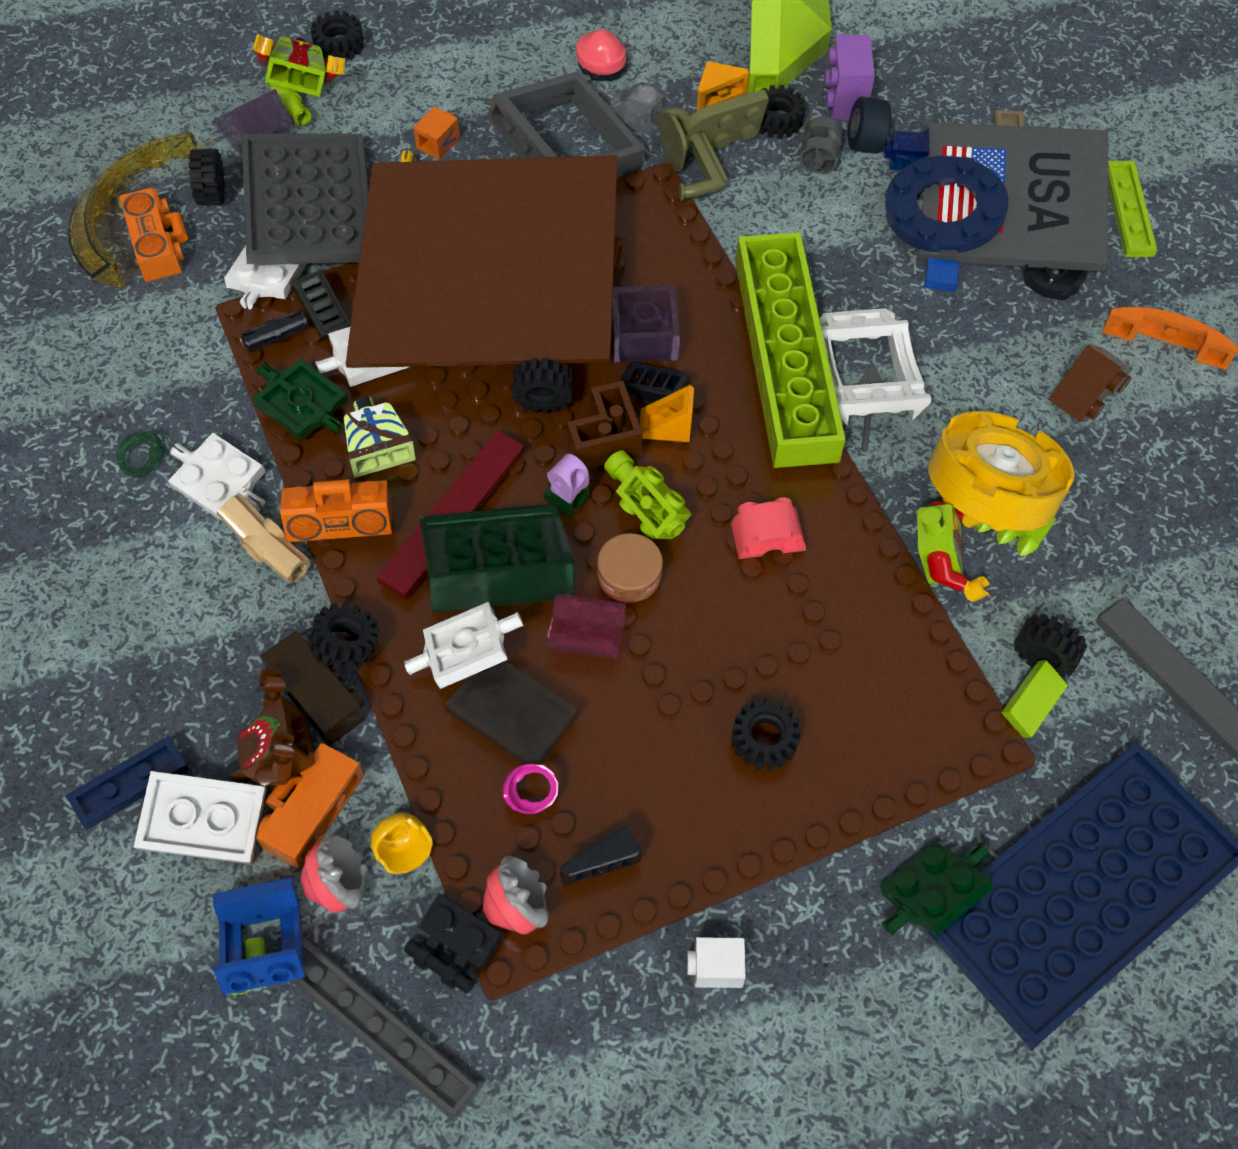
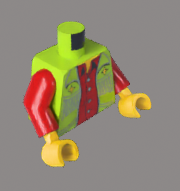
(297, 64)
(942, 549)

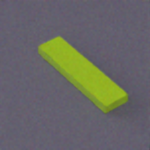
(1130, 210)

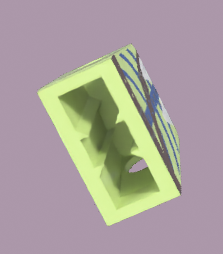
(376, 438)

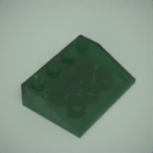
(496, 557)

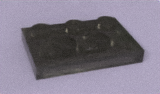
(512, 712)

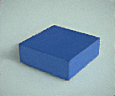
(941, 274)

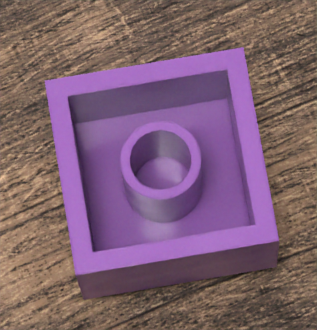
(849, 74)

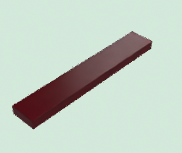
(465, 495)

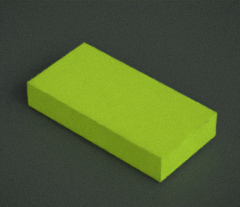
(1034, 699)

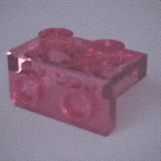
(586, 626)

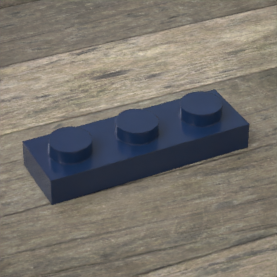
(124, 783)

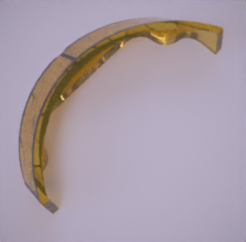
(99, 195)

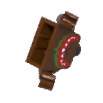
(275, 742)

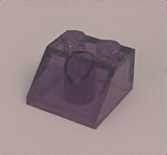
(259, 116)

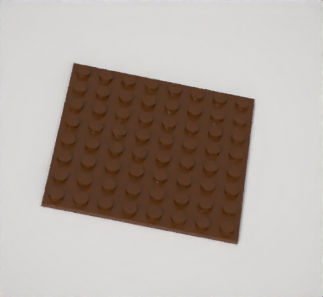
(486, 263)

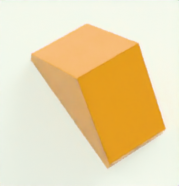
(721, 83)
(669, 417)

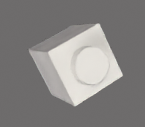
(717, 962)

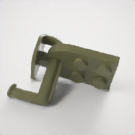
(706, 129)

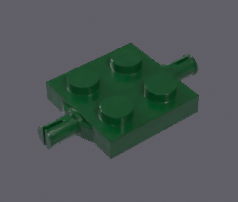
(300, 399)
(935, 888)

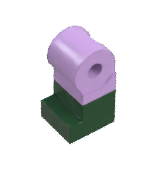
(568, 480)

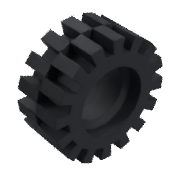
(336, 25)
(783, 123)
(206, 176)
(542, 385)
(1050, 641)
(340, 651)
(769, 714)

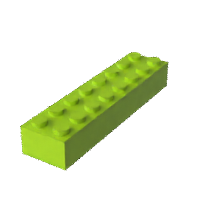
(788, 351)

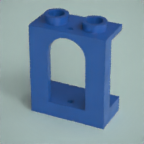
(252, 906)

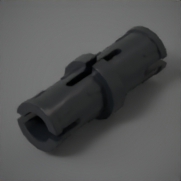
(274, 330)

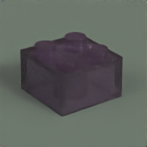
(645, 324)

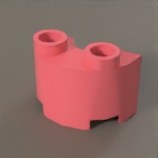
(767, 528)

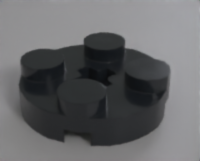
(1052, 285)

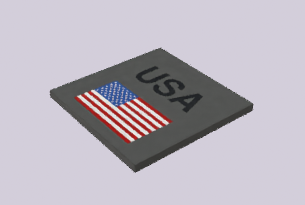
(1053, 190)

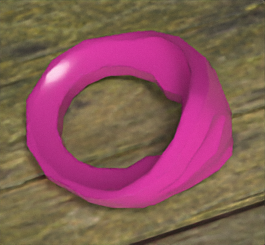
(524, 805)

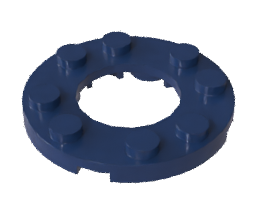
(933, 235)

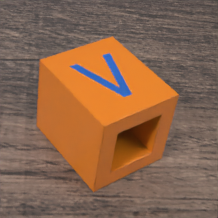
(437, 132)

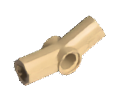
(263, 539)

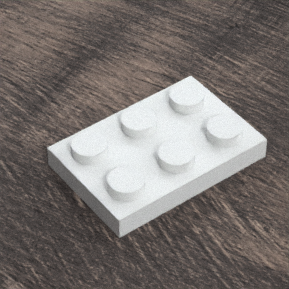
(200, 817)

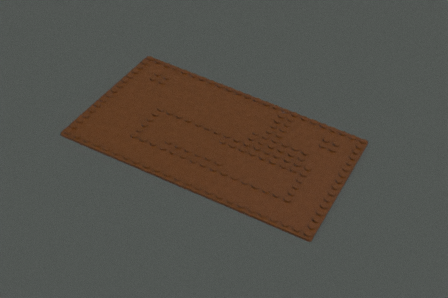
(836, 631)

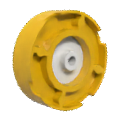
(1000, 471)

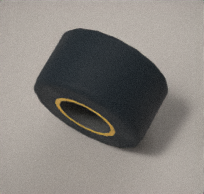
(869, 125)

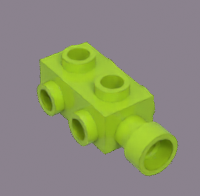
(660, 513)

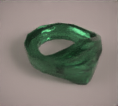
(155, 453)

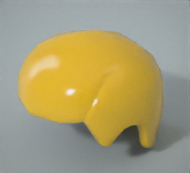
(401, 843)

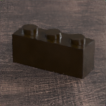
(315, 688)

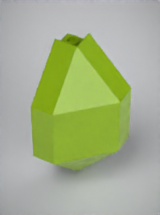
(786, 40)

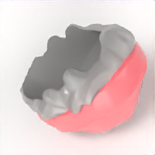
(334, 874)
(515, 897)

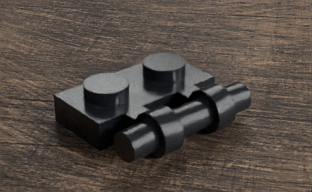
(461, 932)

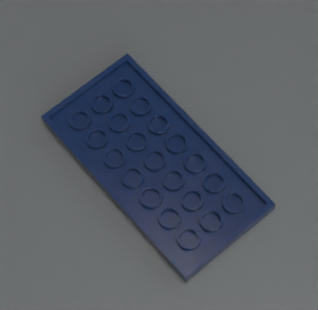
(1088, 893)

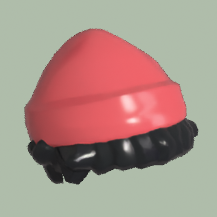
(601, 55)

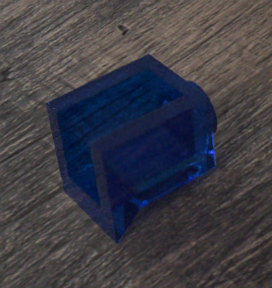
(906, 148)

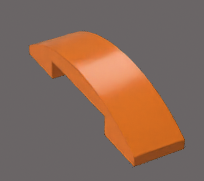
(1174, 328)

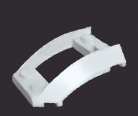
(876, 397)

